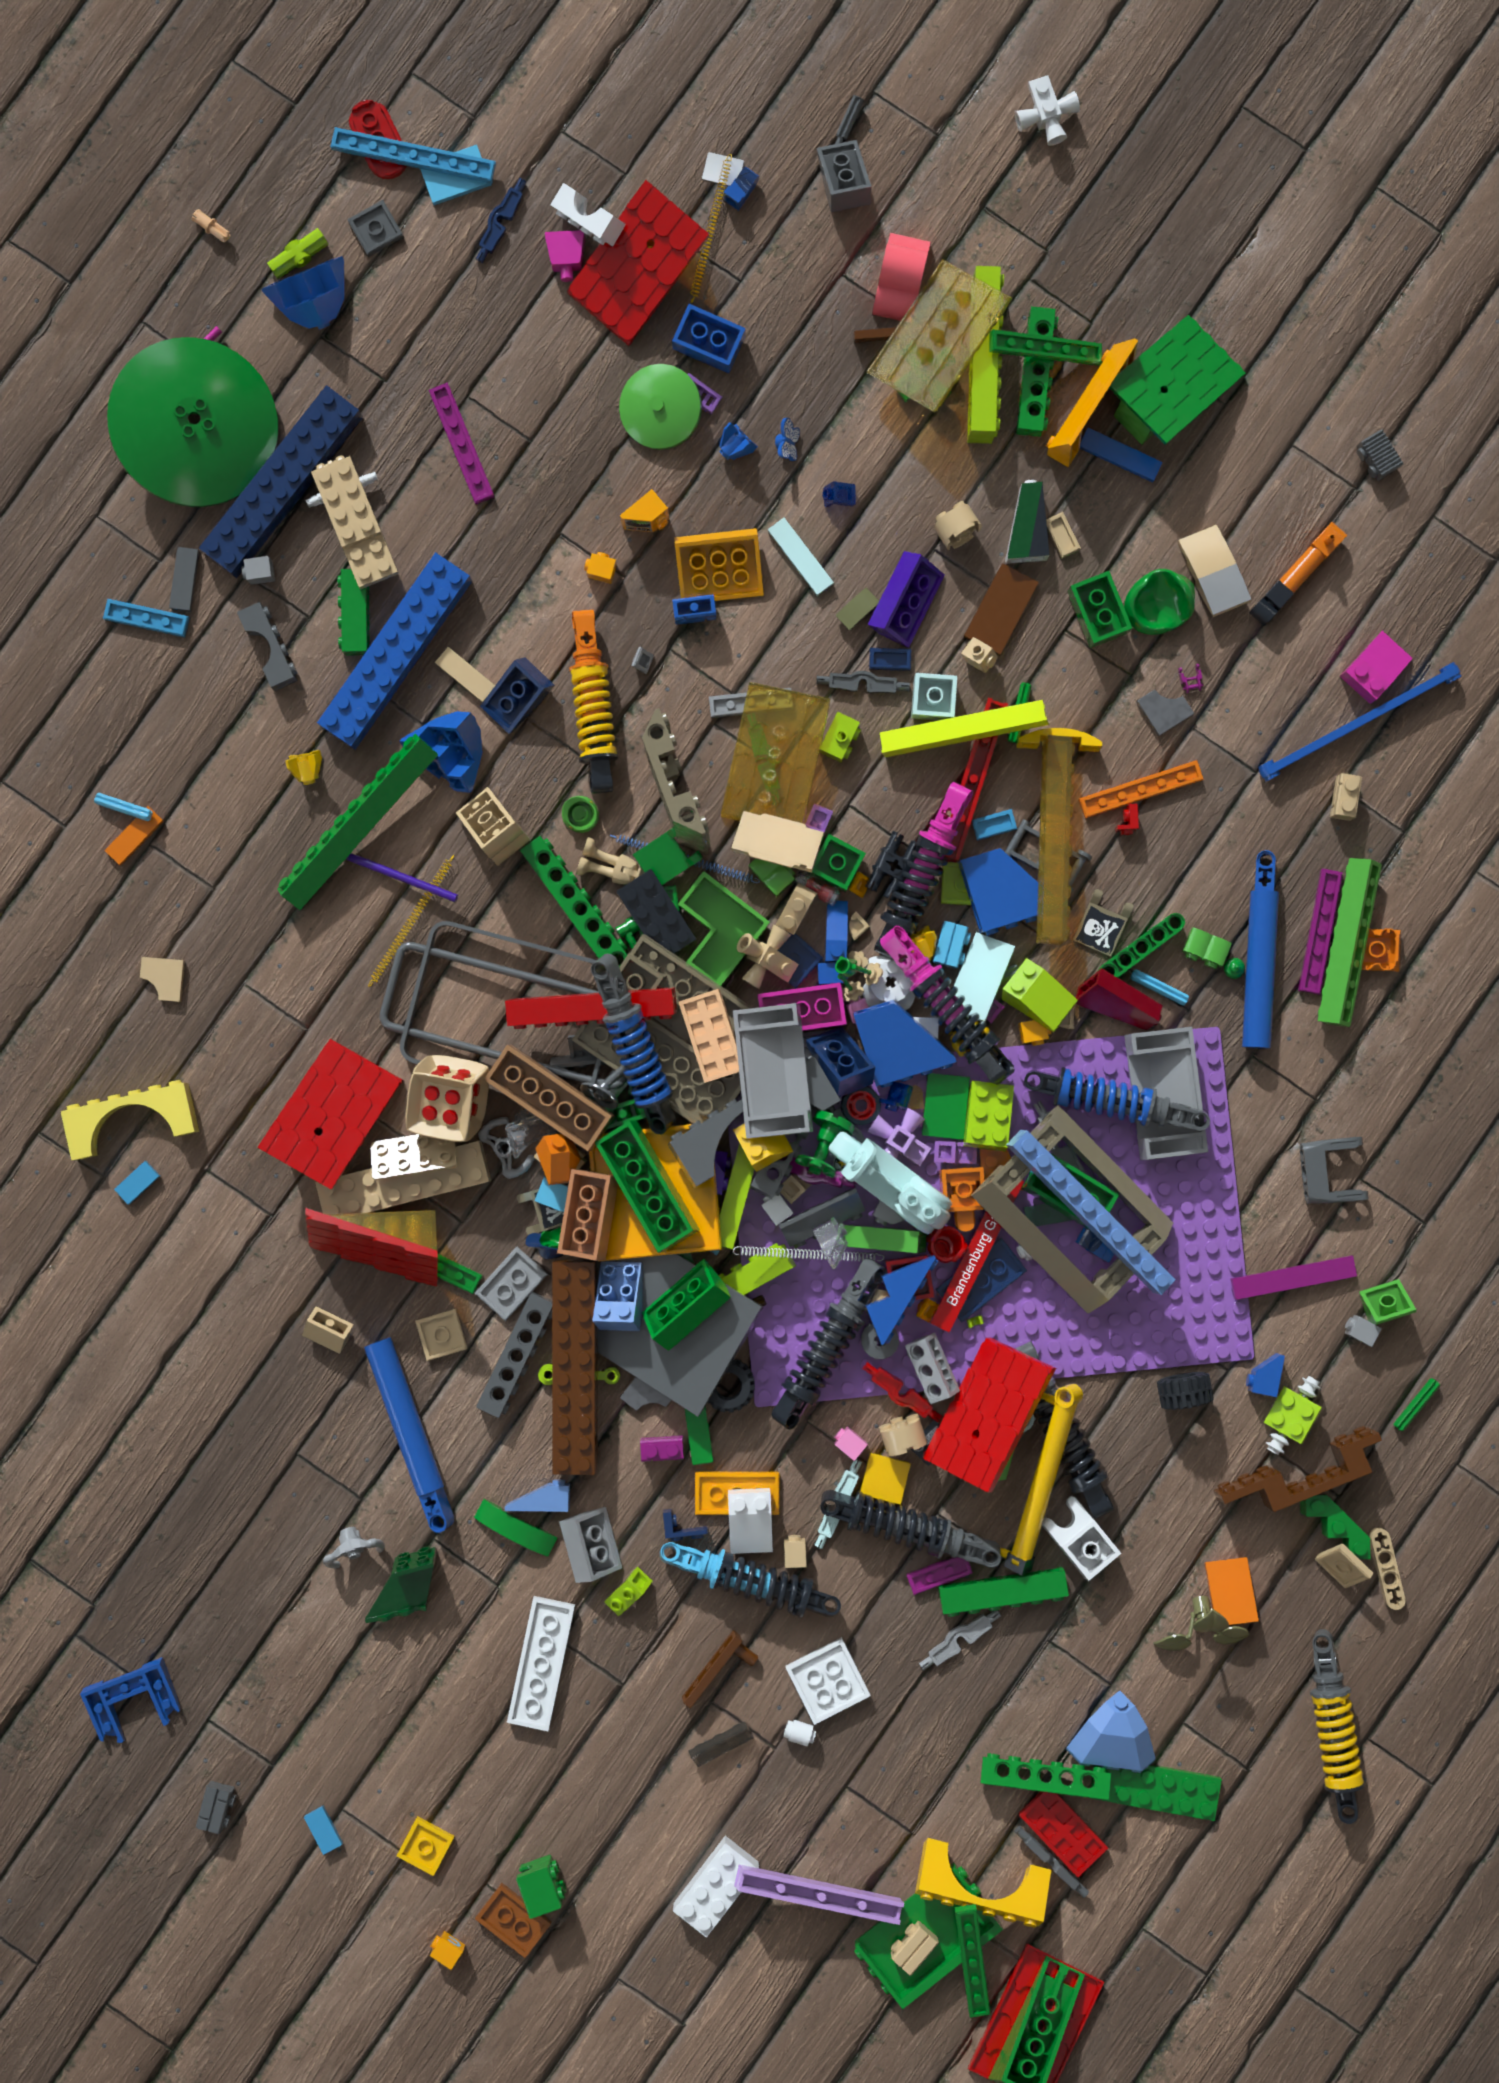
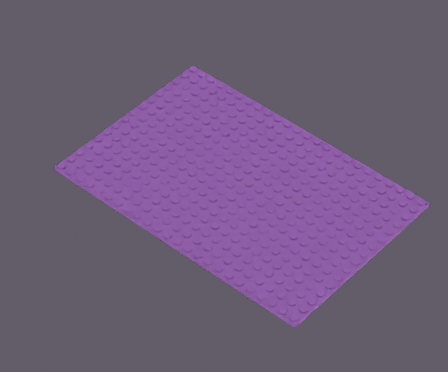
(1133, 1331)

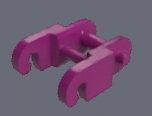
(1198, 677)

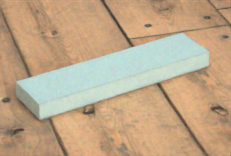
(800, 556)

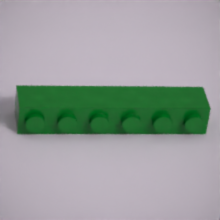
(1003, 1591)

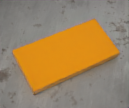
(713, 1488)

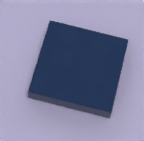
(801, 953)

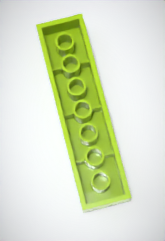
(983, 376)

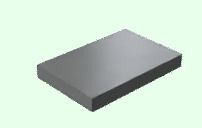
(511, 1283)

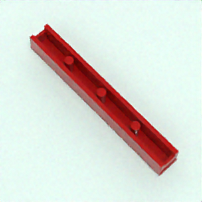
(973, 779)

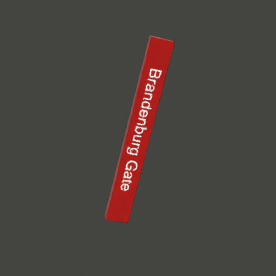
(969, 1269)

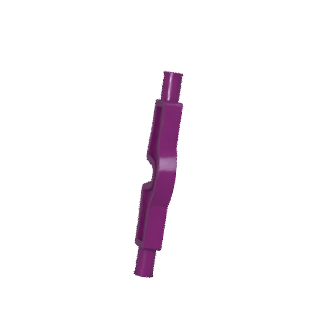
(802, 1172)

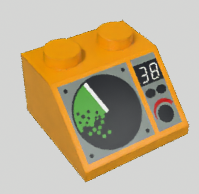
(646, 514)

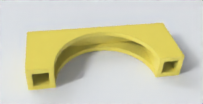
(84, 1122)

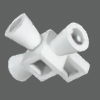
(1047, 110)

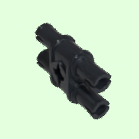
(881, 867)

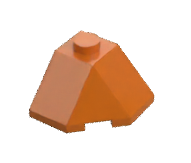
(557, 1157)

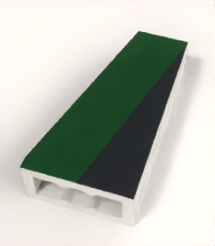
(1029, 528)

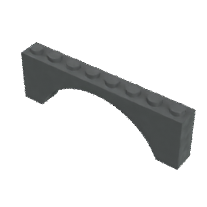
(698, 1146)

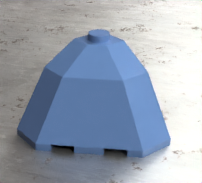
(1114, 1738)

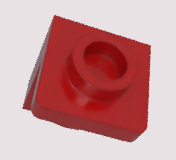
(1130, 816)

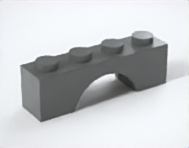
(278, 669)

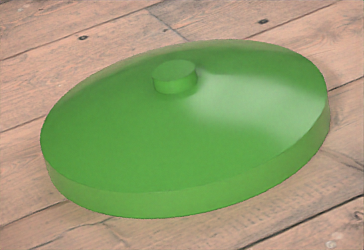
(660, 406)

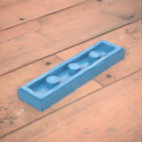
(146, 618)

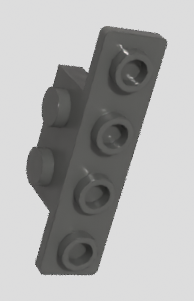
(578, 1057)

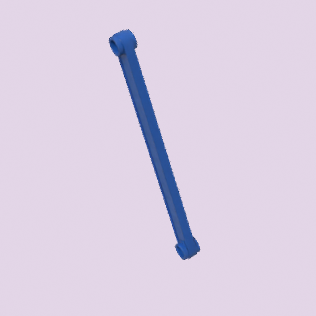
(1448, 674)

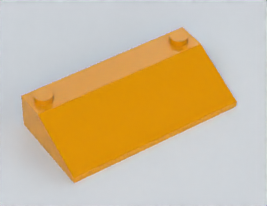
(1067, 441)

